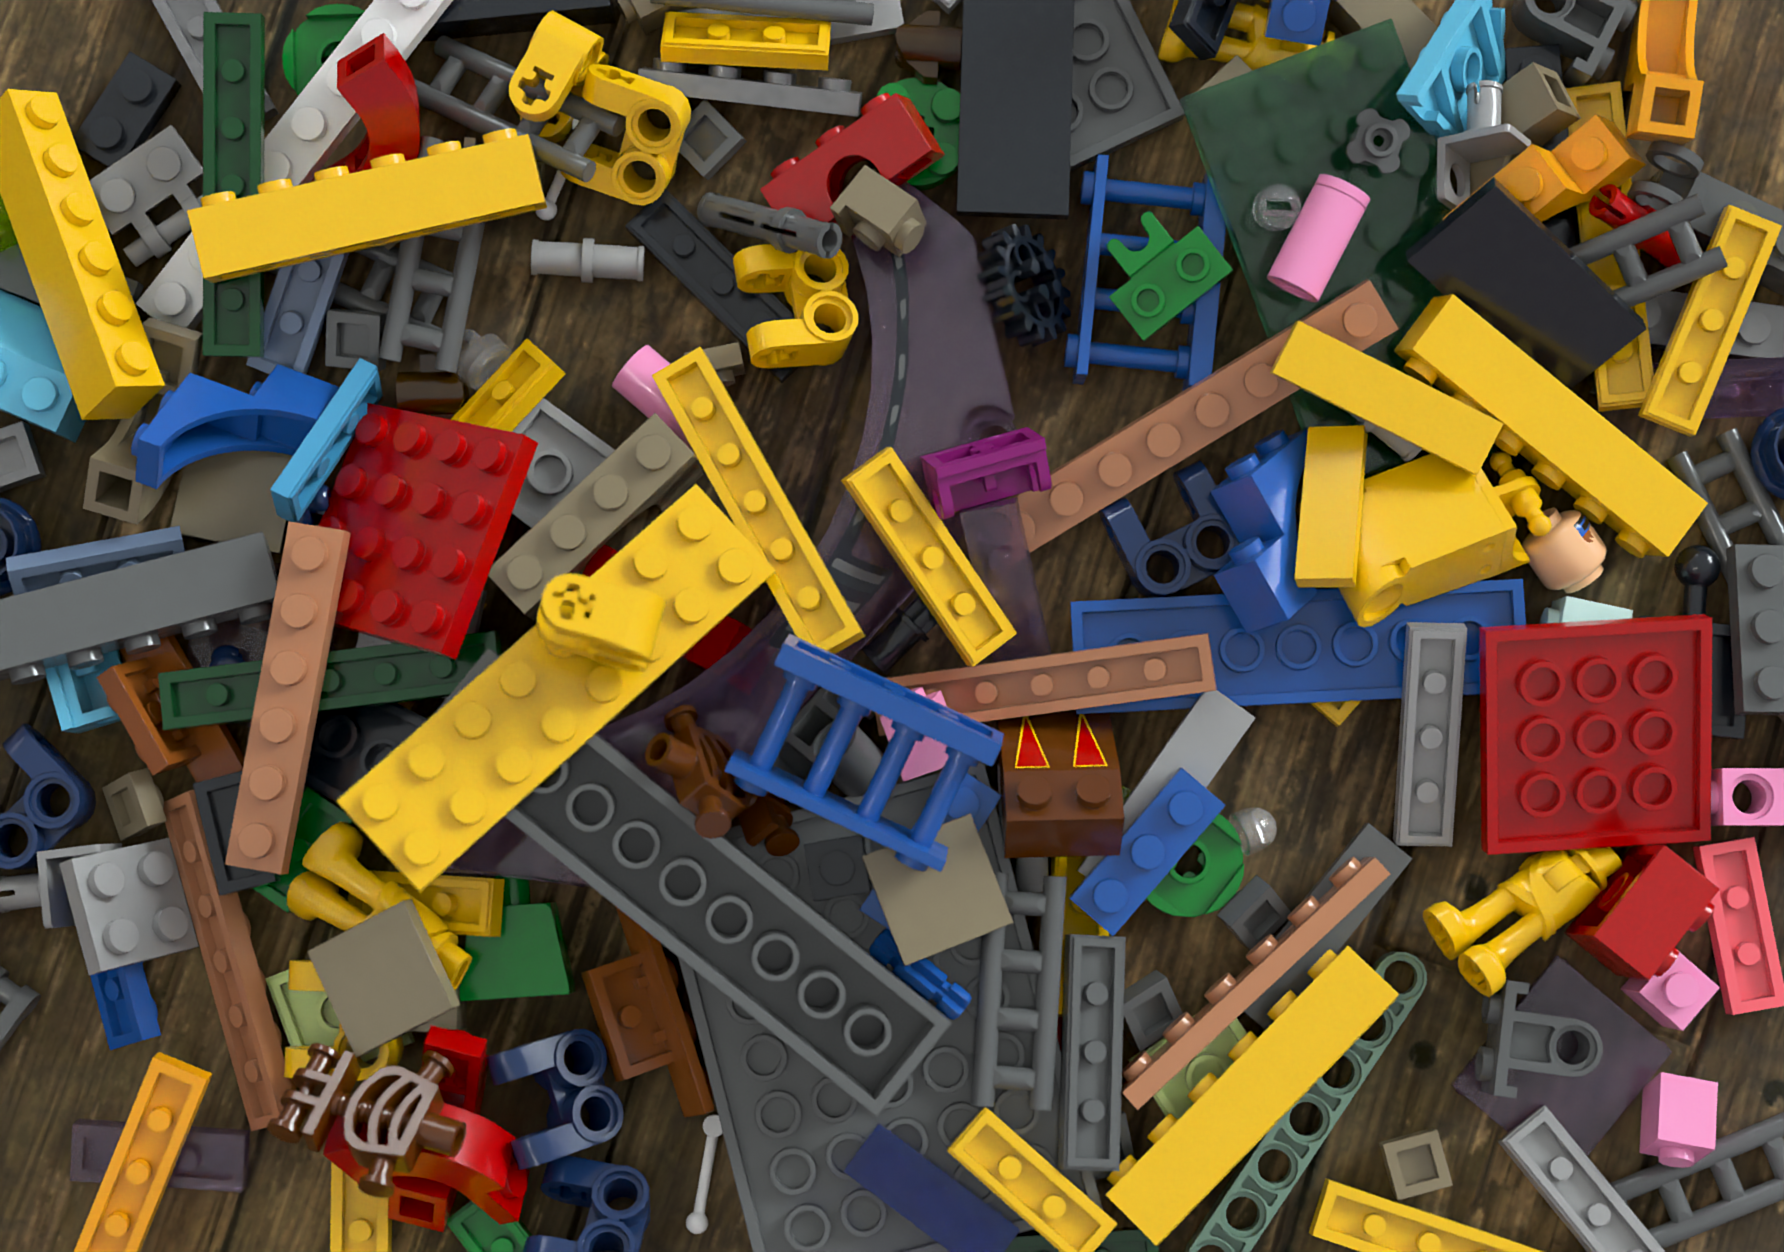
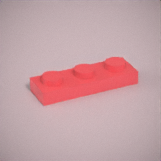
(1741, 927)

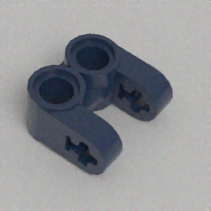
(1178, 546)
(33, 810)
(566, 1091)
(595, 1186)

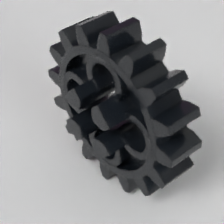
(1014, 257)

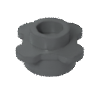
(1364, 151)

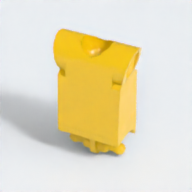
(1437, 531)

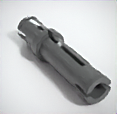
(737, 215)

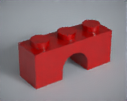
(887, 135)

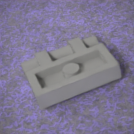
(140, 184)

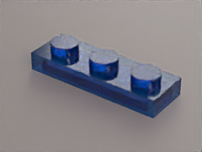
(928, 1195)

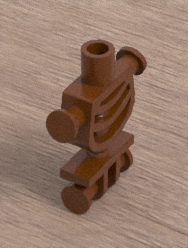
(697, 767)
(388, 1101)

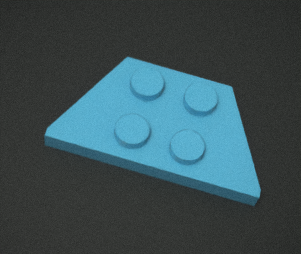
(1461, 51)

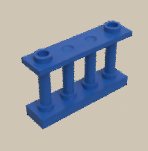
(1187, 362)
(912, 718)

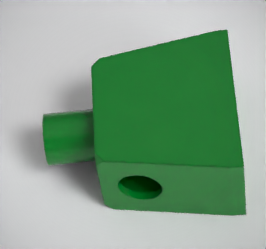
(526, 958)

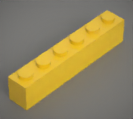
(366, 207)
(72, 260)
(1550, 428)
(1251, 1095)

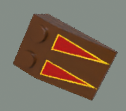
(1060, 786)

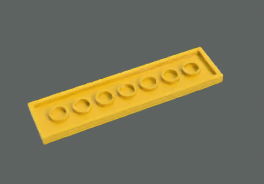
(546, 703)

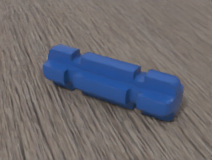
(922, 977)

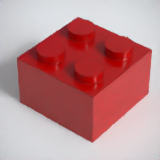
(1644, 912)

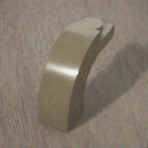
(1534, 105)
(112, 468)

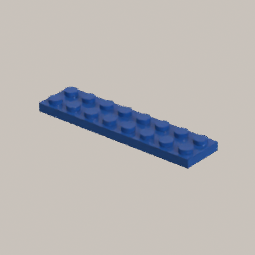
(1303, 660)

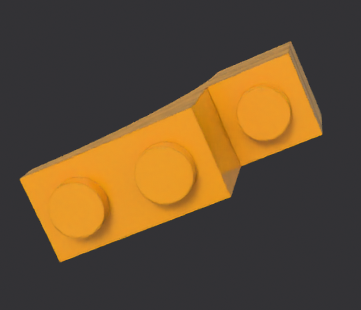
(1663, 72)
(1572, 171)

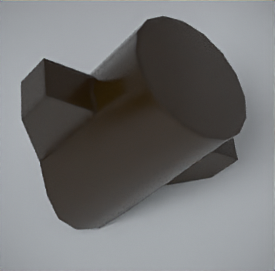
(928, 47)
(431, 390)

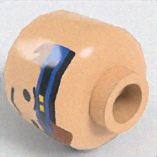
(1568, 554)

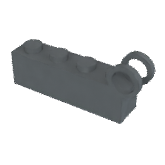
(1679, 181)

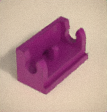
(986, 471)

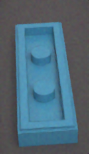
(326, 442)

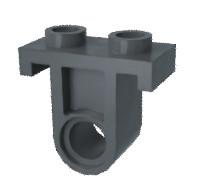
(1580, 29)
(808, 736)
(1529, 1042)

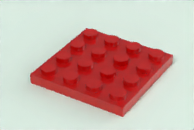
(423, 523)
(1595, 733)

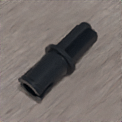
(900, 635)

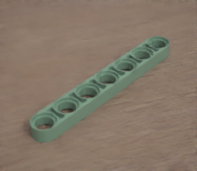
(1302, 1147)

